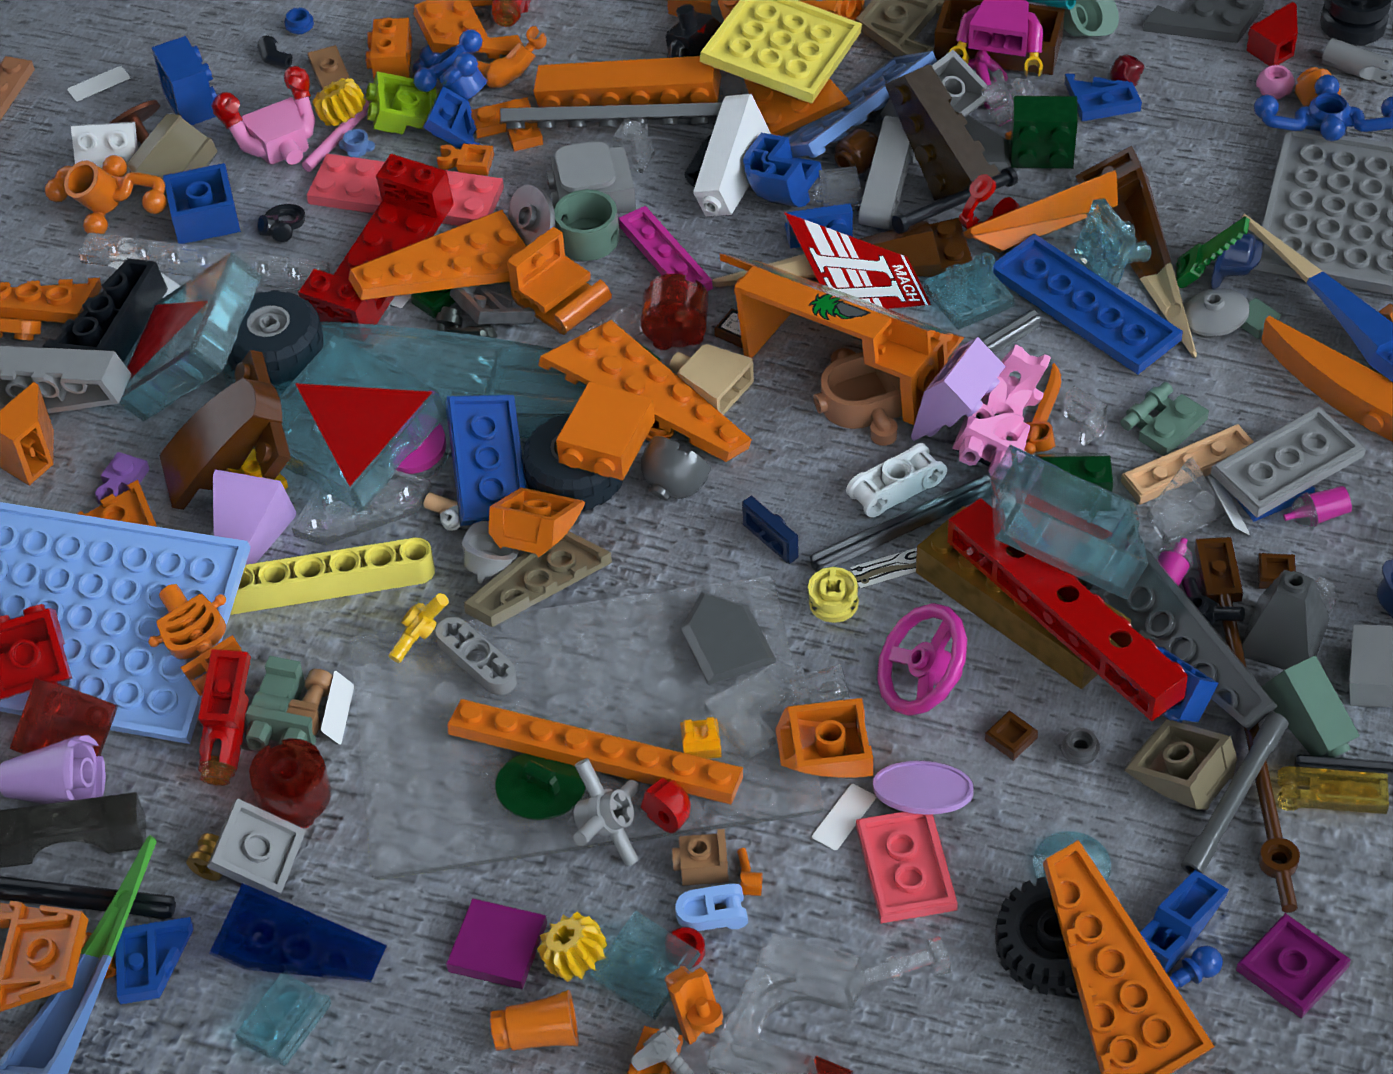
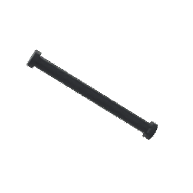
(902, 222)

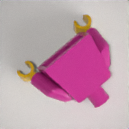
(1002, 28)

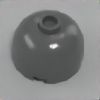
(672, 470)

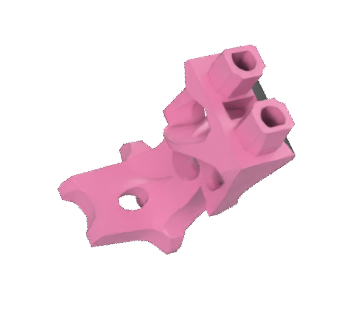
(1001, 415)

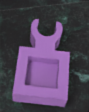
(119, 473)

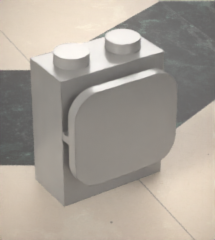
(593, 168)

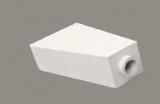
(722, 173)

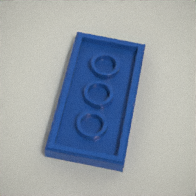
(484, 452)

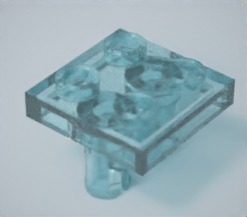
(1109, 243)
(969, 291)

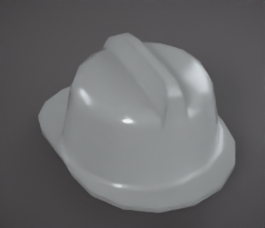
(482, 553)

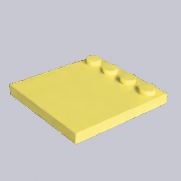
(781, 45)

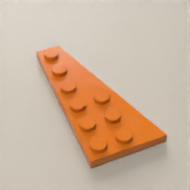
(785, 112)
(451, 260)
(618, 361)
(1125, 994)

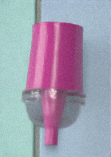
(1319, 507)
(1176, 559)

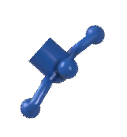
(454, 68)
(1326, 113)

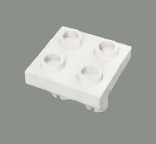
(100, 141)

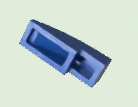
(1182, 918)

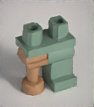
(276, 709)

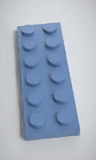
(864, 98)

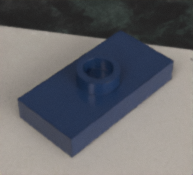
(770, 529)

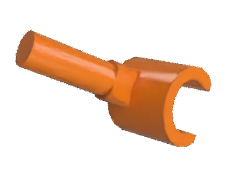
(750, 881)

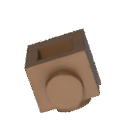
(702, 859)

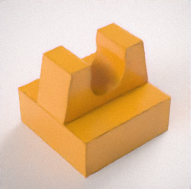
(701, 738)

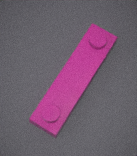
(660, 246)

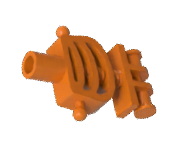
(192, 631)

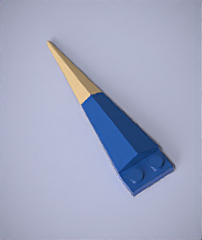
(1363, 323)

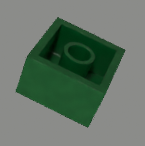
(1044, 132)

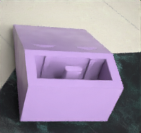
(958, 388)

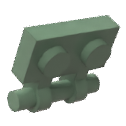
(1173, 423)

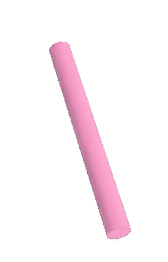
(333, 140)

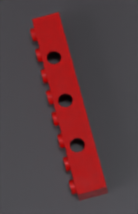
(1080, 623)

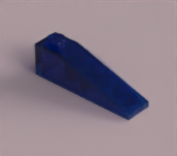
(285, 939)

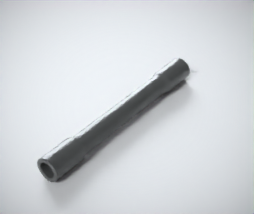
(1207, 842)

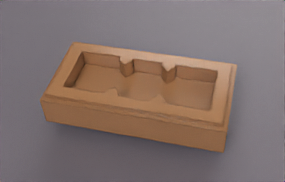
(327, 65)

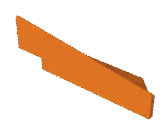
(1046, 214)

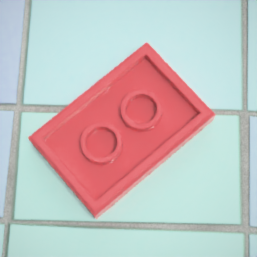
(906, 866)

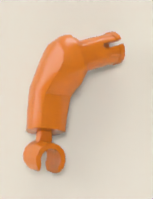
(507, 69)

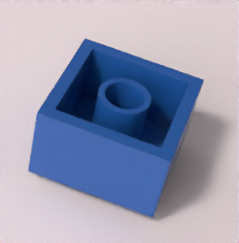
(185, 80)
(201, 203)

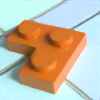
(488, 123)

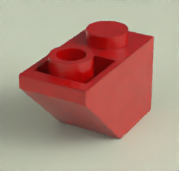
(1275, 36)

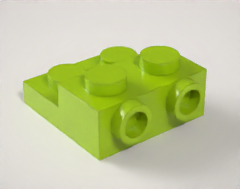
(397, 103)

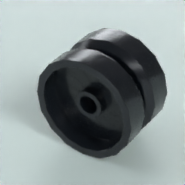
(1355, 20)

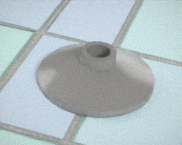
(1216, 311)

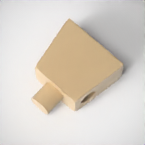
(715, 374)

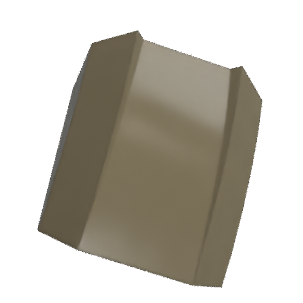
(172, 149)
(1185, 763)

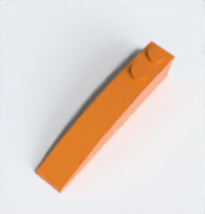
(1333, 377)

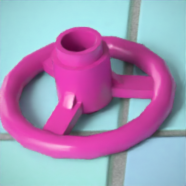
(926, 661)

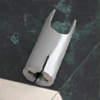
(1356, 61)

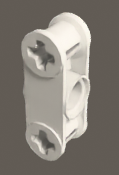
(896, 480)

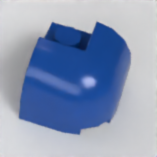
(777, 174)

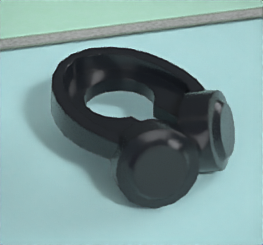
(281, 230)

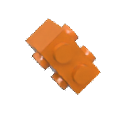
(390, 47)

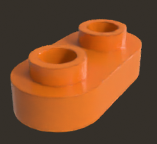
(22, 328)

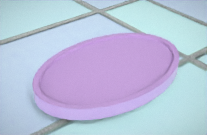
(923, 787)

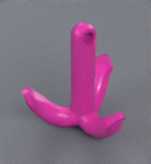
(982, 63)

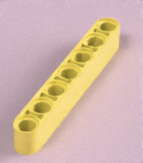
(334, 574)

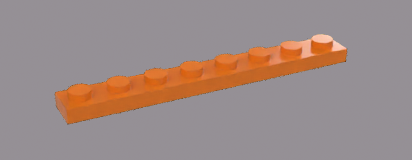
(605, 752)

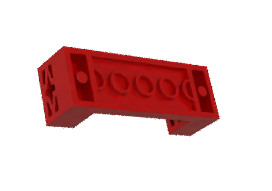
(411, 211)

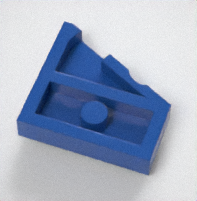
(1103, 97)
(148, 958)

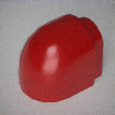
(666, 805)

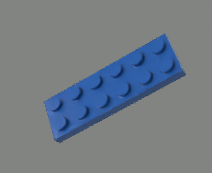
(1087, 304)

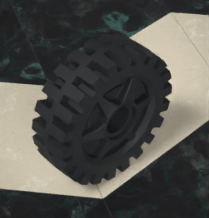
(1025, 942)

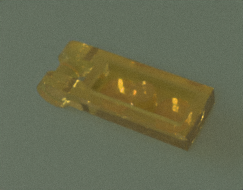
(1333, 790)

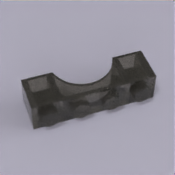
(107, 822)

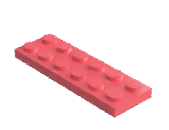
(353, 186)

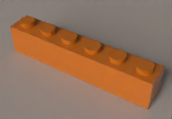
(627, 82)

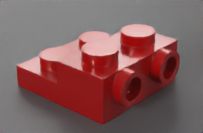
(31, 650)

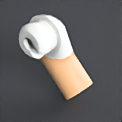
(446, 508)

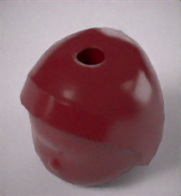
(1127, 69)

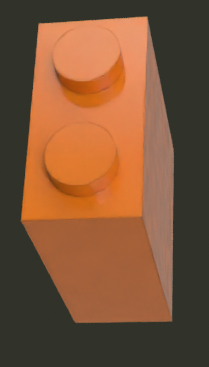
(605, 430)

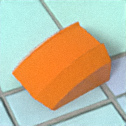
(532, 520)
(825, 739)

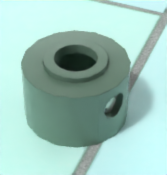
(587, 224)

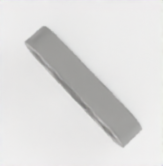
(481, 669)

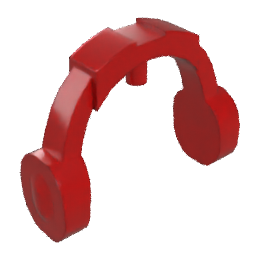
(980, 191)

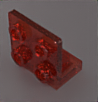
(59, 713)

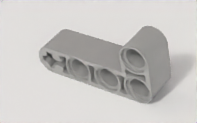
(886, 175)

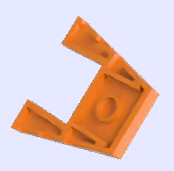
(38, 951)

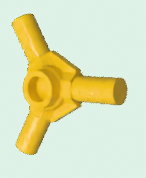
(418, 623)

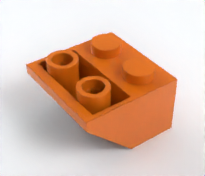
(26, 436)

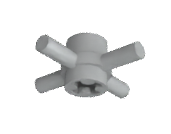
(605, 812)

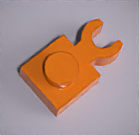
(469, 159)

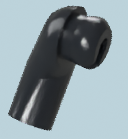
(270, 54)

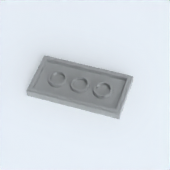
(1287, 461)

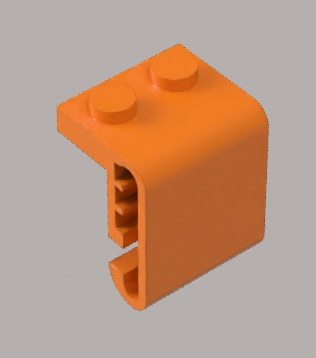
(554, 283)

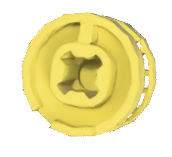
(833, 593)

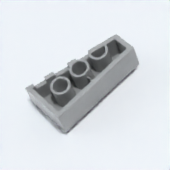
(65, 376)

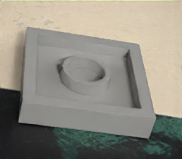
(256, 848)

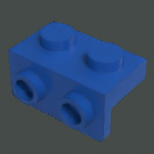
(833, 217)

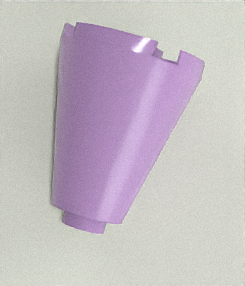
(55, 773)

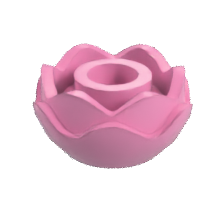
(1275, 81)

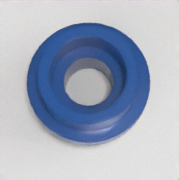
(298, 21)

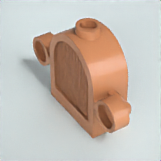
(860, 396)

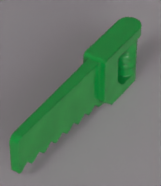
(1194, 261)

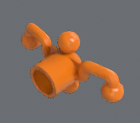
(104, 189)

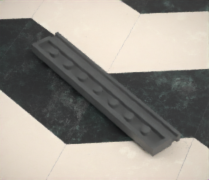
(608, 115)

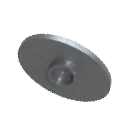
(531, 213)

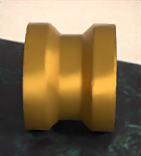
(199, 859)

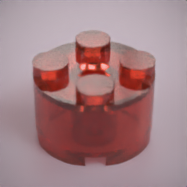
(674, 311)
(291, 781)

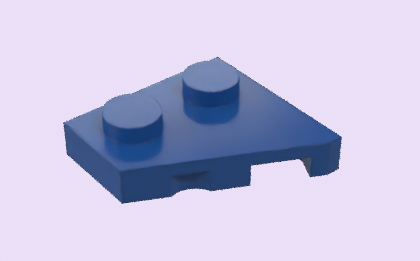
(451, 119)

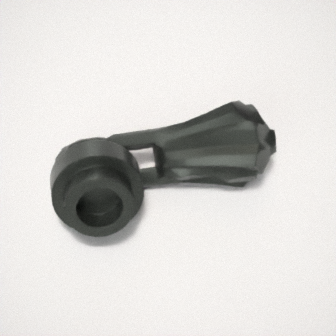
(451, 318)

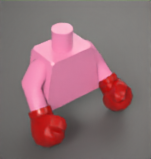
(276, 130)

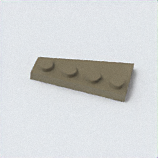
(535, 579)

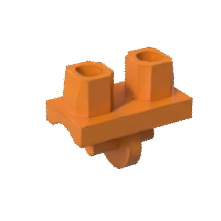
(693, 1002)

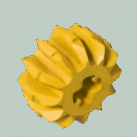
(339, 102)
(572, 946)

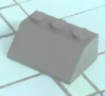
(959, 81)

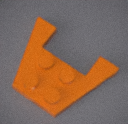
(446, 20)

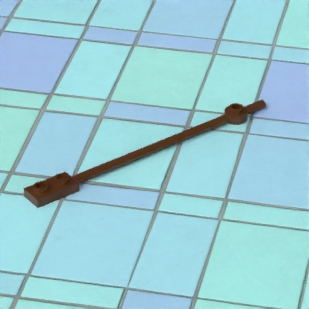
(1223, 585)

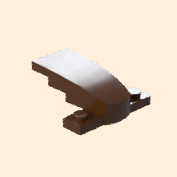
(226, 432)

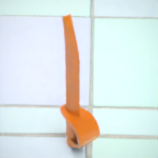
(1039, 426)

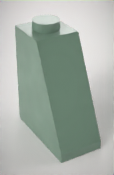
(1312, 708)

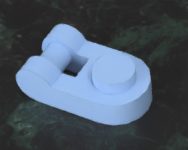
(697, 908)

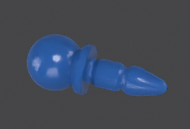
(1204, 963)

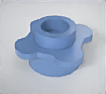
(356, 143)

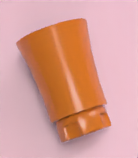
(536, 1024)

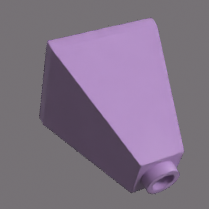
(250, 510)

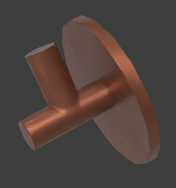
(138, 115)

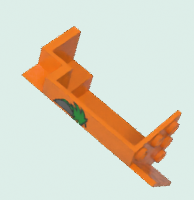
(889, 339)

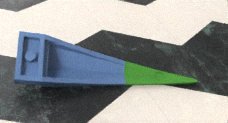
(57, 1028)

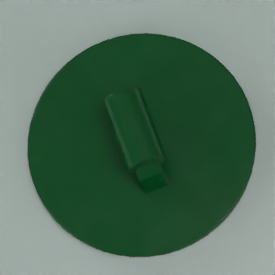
(538, 787)

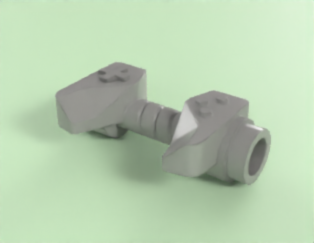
(661, 1048)

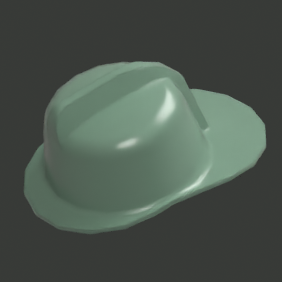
(1092, 18)

